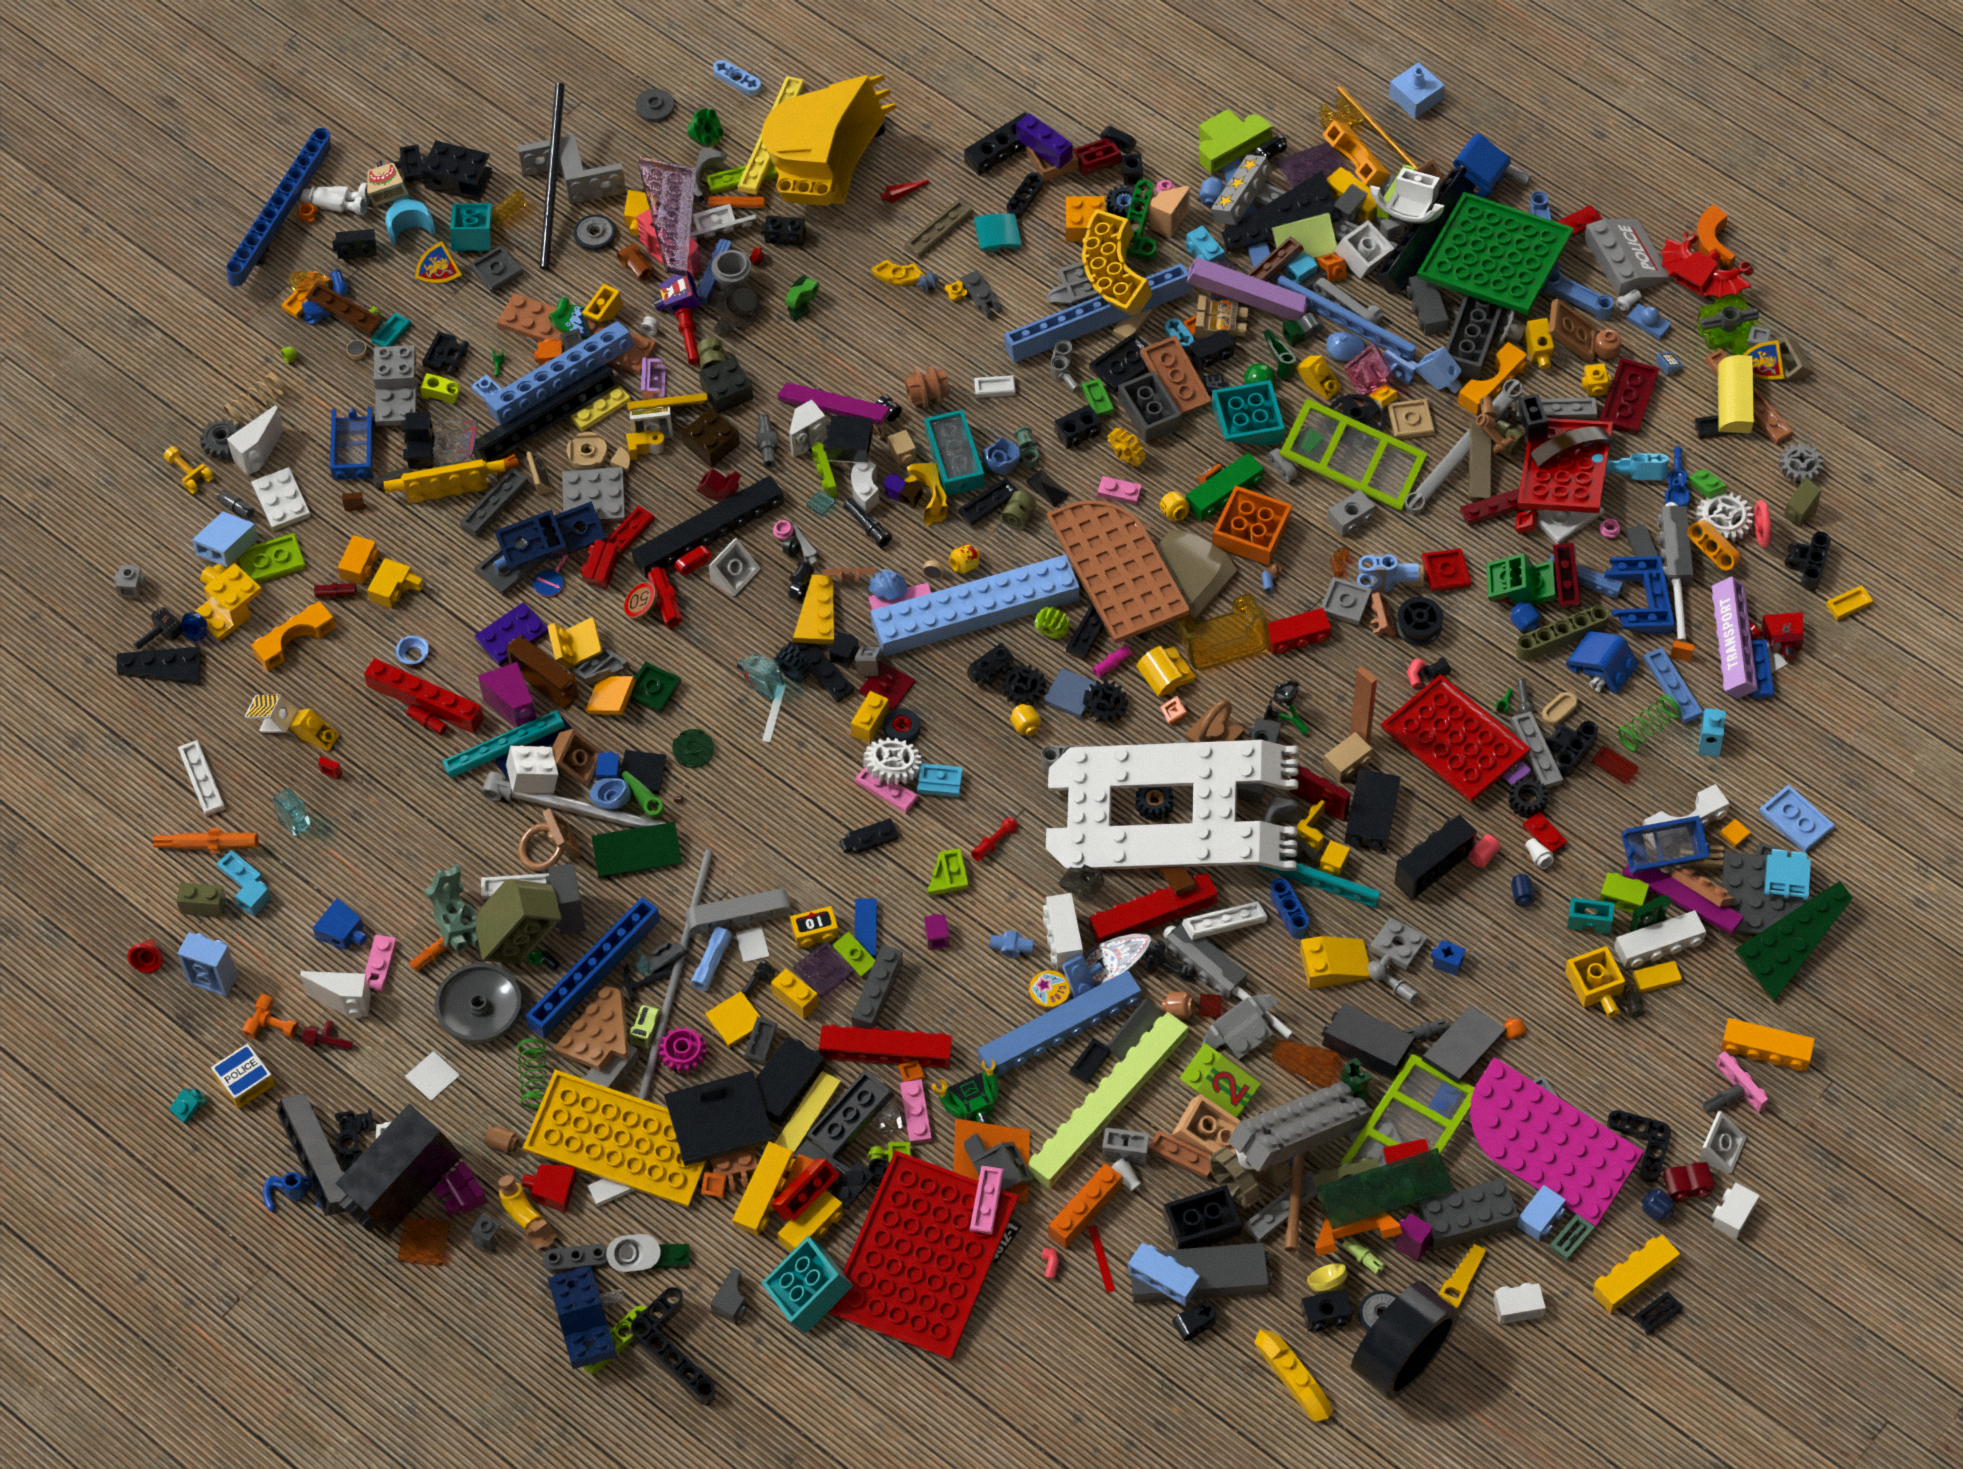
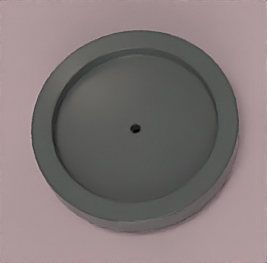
(654, 105)

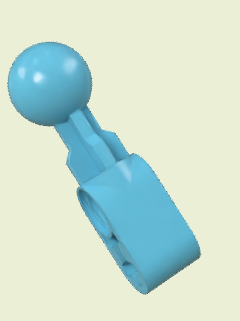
(1639, 466)

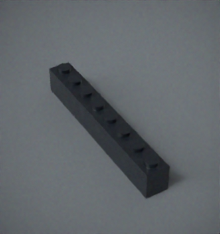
(1421, 237)
(544, 415)
(708, 525)

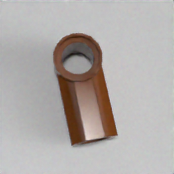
(633, 259)

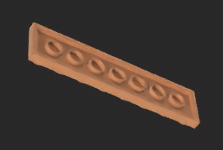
(531, 320)

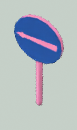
(548, 581)

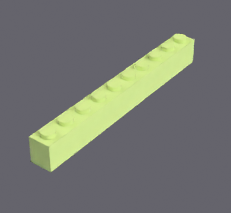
(1107, 1100)

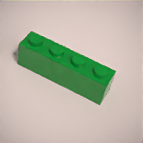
(1216, 491)

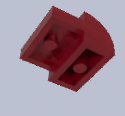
(1097, 156)

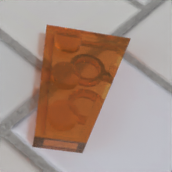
(1310, 1062)

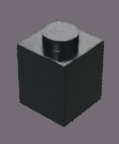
(844, 649)

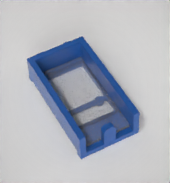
(352, 445)
(1665, 844)

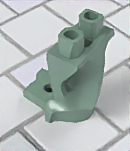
(453, 927)

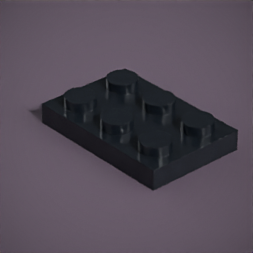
(1120, 362)

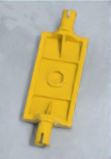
(445, 480)

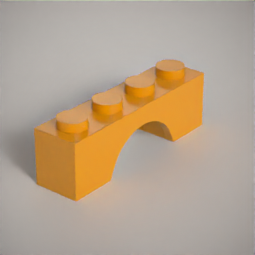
(1367, 165)
(1508, 362)
(312, 621)

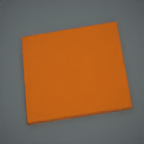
(991, 1136)

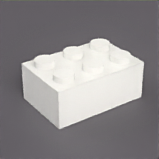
(1062, 929)

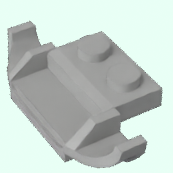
(1074, 285)
(1242, 1025)

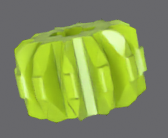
(1052, 623)

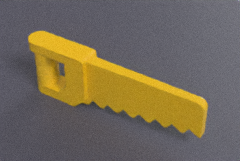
(1463, 1276)

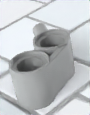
(1061, 359)

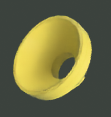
(1328, 1278)

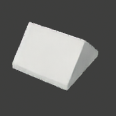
(733, 568)
(1722, 1144)

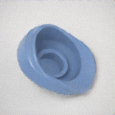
(1344, 346)
(610, 793)

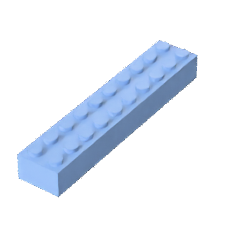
(974, 605)

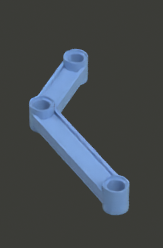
(1564, 288)

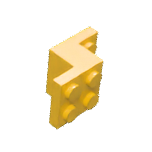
(228, 601)

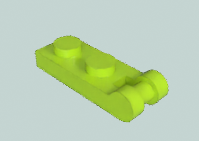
(823, 468)

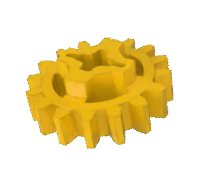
(1126, 447)

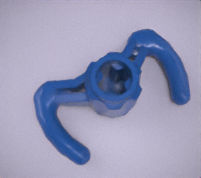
(292, 1184)

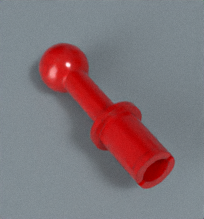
(1009, 825)

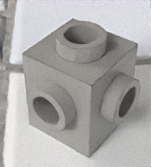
(129, 581)

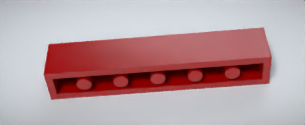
(424, 695)
(1152, 910)
(885, 1046)

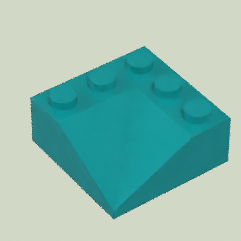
(1249, 414)
(806, 1284)

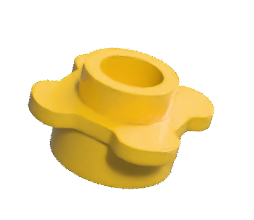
(956, 295)

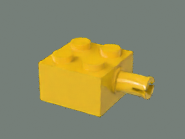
(1596, 979)

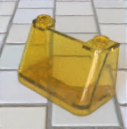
(1225, 636)

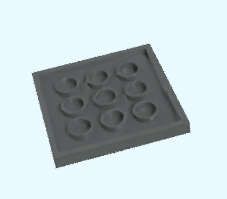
(1745, 882)

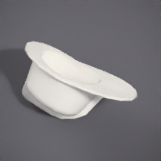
(633, 1252)

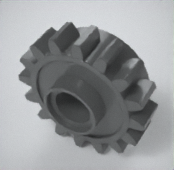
(215, 438)

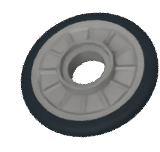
(594, 242)
(1371, 1304)

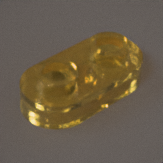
(306, 280)

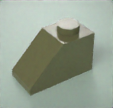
(1803, 502)

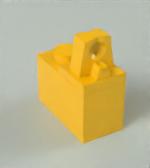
(391, 581)

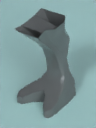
(707, 160)
(1282, 810)

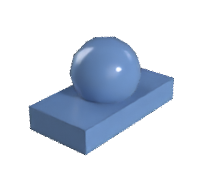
(1649, 321)

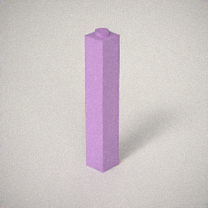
(1246, 289)

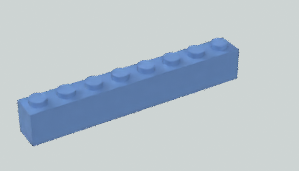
(1061, 1023)

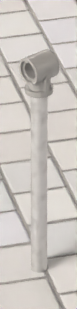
(498, 786)

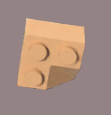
(1169, 210)

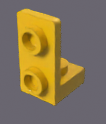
(1305, 830)

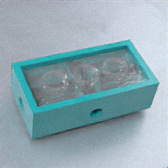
(954, 452)

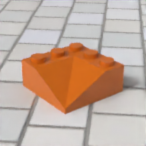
(1252, 525)

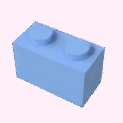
(1541, 1213)

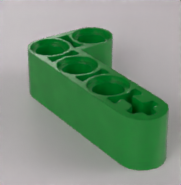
(1141, 218)

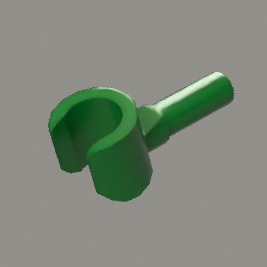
(497, 359)
(1504, 702)

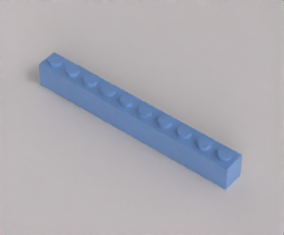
(1090, 316)

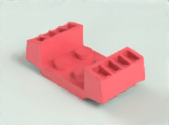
(649, 239)

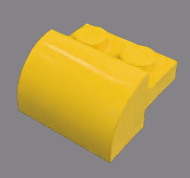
(1165, 670)

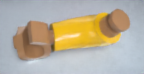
(520, 1209)

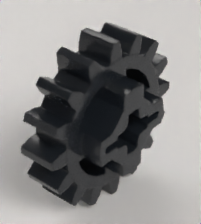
(1023, 678)
(1103, 704)

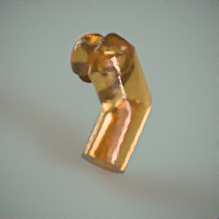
(1337, 560)

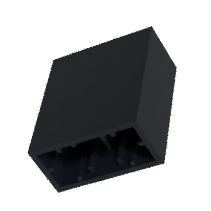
(396, 1171)

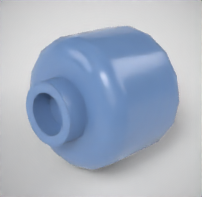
(1210, 191)

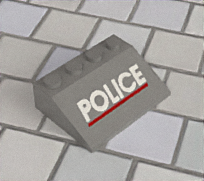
(1625, 254)

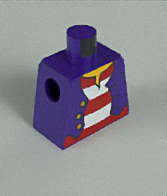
(678, 293)

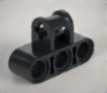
(1804, 559)
(1565, 740)

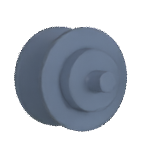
(927, 281)

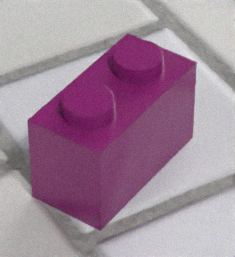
(1414, 1237)

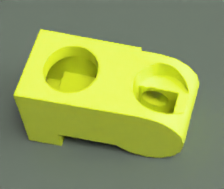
(440, 388)

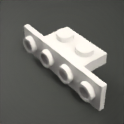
(718, 220)

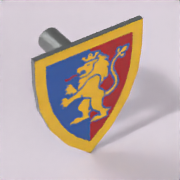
(437, 265)
(1766, 360)

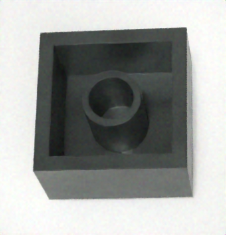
(726, 385)

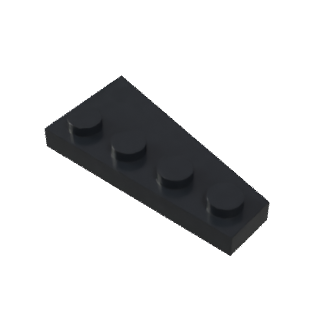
(170, 664)

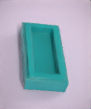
(391, 331)

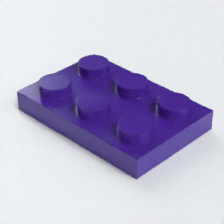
(498, 634)

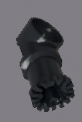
(799, 580)

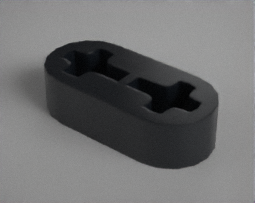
(1121, 139)

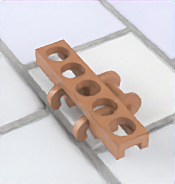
(842, 576)

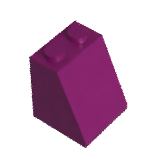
(508, 694)

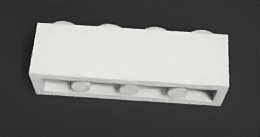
(1660, 939)

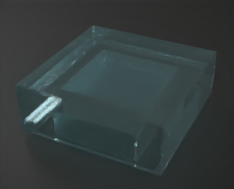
(820, 503)

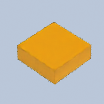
(1735, 833)

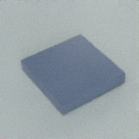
(1068, 693)

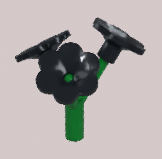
(1285, 694)

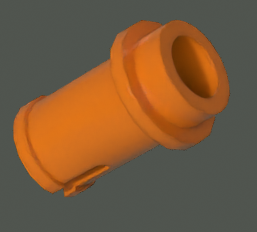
(509, 462)

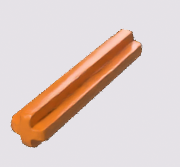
(736, 202)

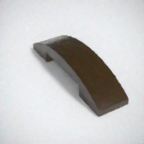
(1567, 442)

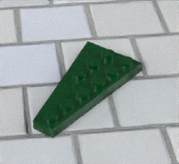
(1784, 946)

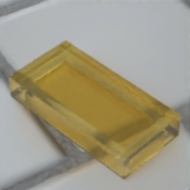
(508, 207)

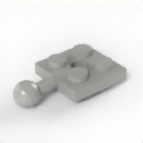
(1399, 955)

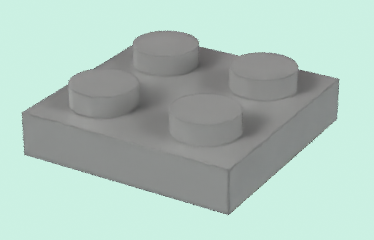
(1346, 600)

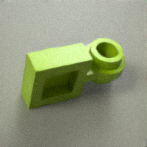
(879, 1152)

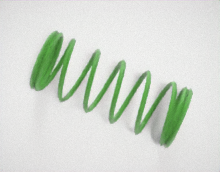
(1665, 710)
(531, 1094)

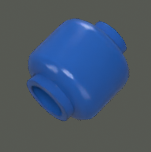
(1525, 617)

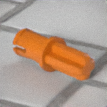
(429, 954)

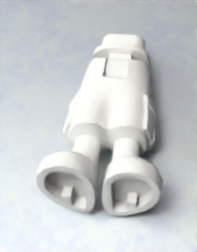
(338, 198)

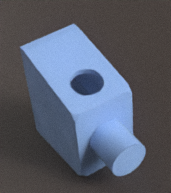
(1440, 370)

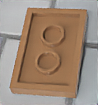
(1572, 330)

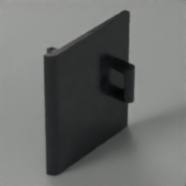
(718, 1118)

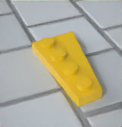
(817, 614)

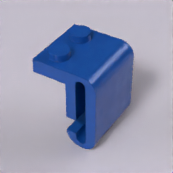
(1484, 164)
(1604, 657)

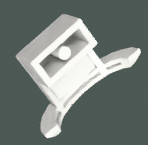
(1412, 197)

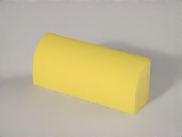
(1735, 394)

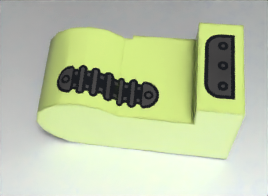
(644, 1026)

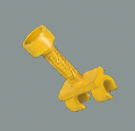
(173, 455)

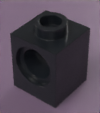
(1132, 169)

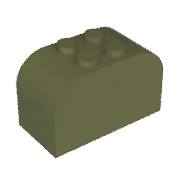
(516, 920)

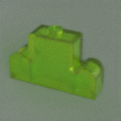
(1718, 338)

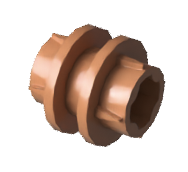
(927, 387)

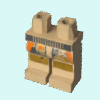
(1219, 316)

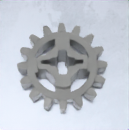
(1800, 463)

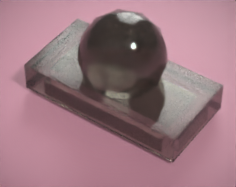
(1304, 852)

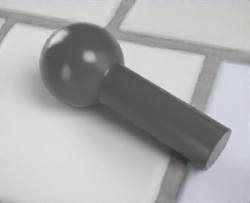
(1525, 705)

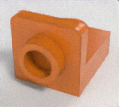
(1333, 265)

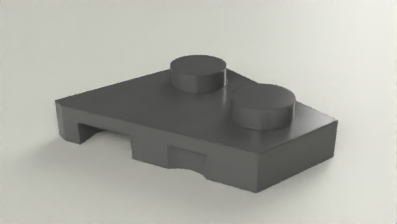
(601, 667)

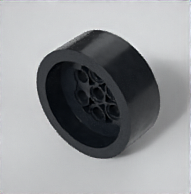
(1405, 1340)

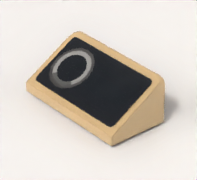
(539, 474)

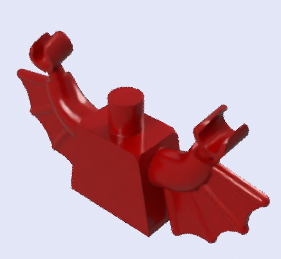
(1702, 272)

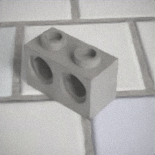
(1125, 1144)

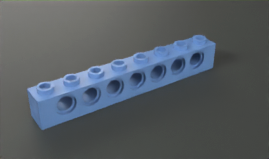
(559, 373)

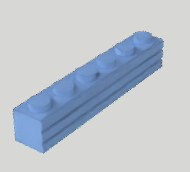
(708, 282)
(1597, 582)

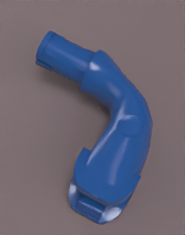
(313, 312)

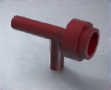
(311, 1036)

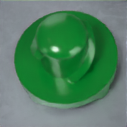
(705, 128)

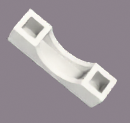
(1709, 806)

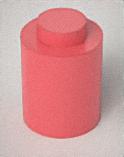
(1484, 851)

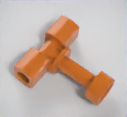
(263, 1018)

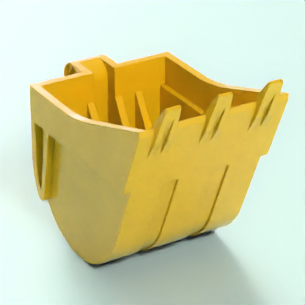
(821, 138)

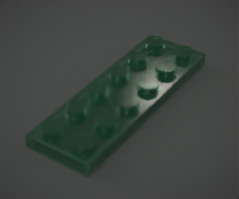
(1384, 1188)

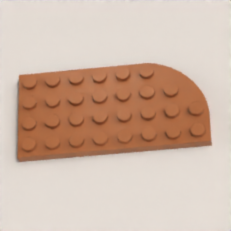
(1118, 567)

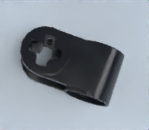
(1192, 1322)

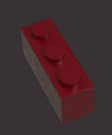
(1567, 575)

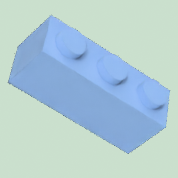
(1163, 1273)

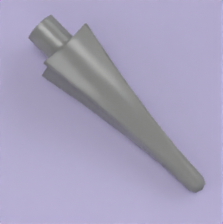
(807, 549)

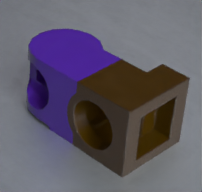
(903, 491)

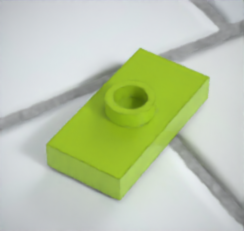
(854, 954)

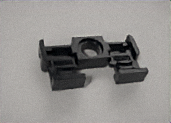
(348, 1131)

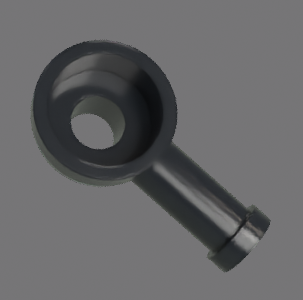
(763, 972)

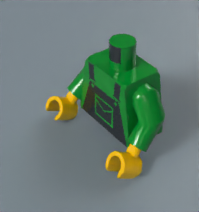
(972, 1097)

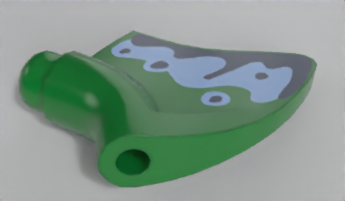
(569, 317)

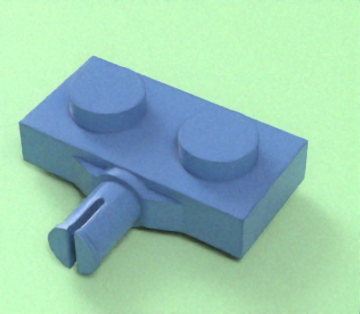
(1079, 975)

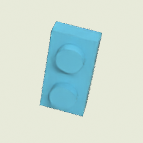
(238, 869)

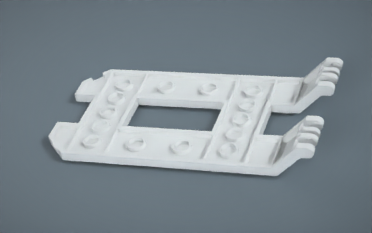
(1208, 841)

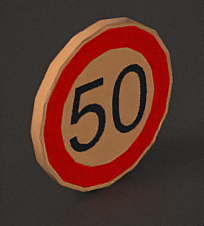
(640, 600)

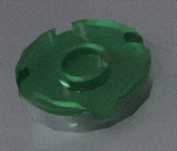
(693, 748)

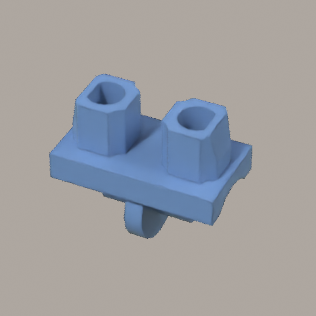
(1401, 369)

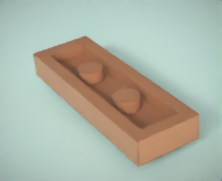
(1702, 886)
(1180, 1154)

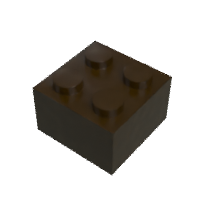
(710, 437)

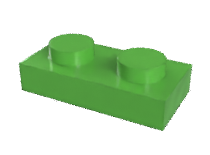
(1097, 397)
(1707, 483)

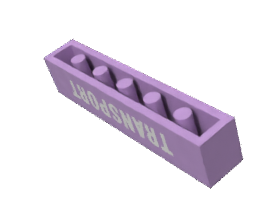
(1734, 637)

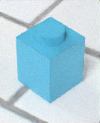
(1301, 268)
(253, 897)

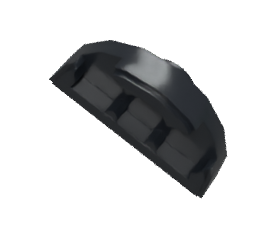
(665, 956)

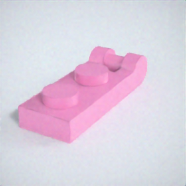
(380, 961)

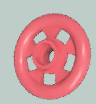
(1762, 523)

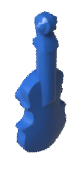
(1677, 481)

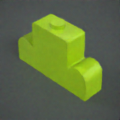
(1229, 138)

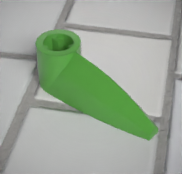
(644, 797)

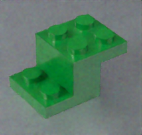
(1521, 580)

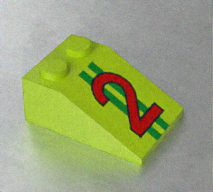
(1220, 1080)

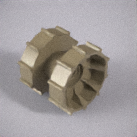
(1242, 1181)

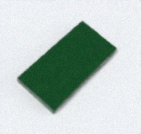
(636, 849)

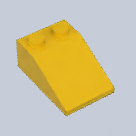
(1333, 960)

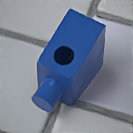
(340, 926)

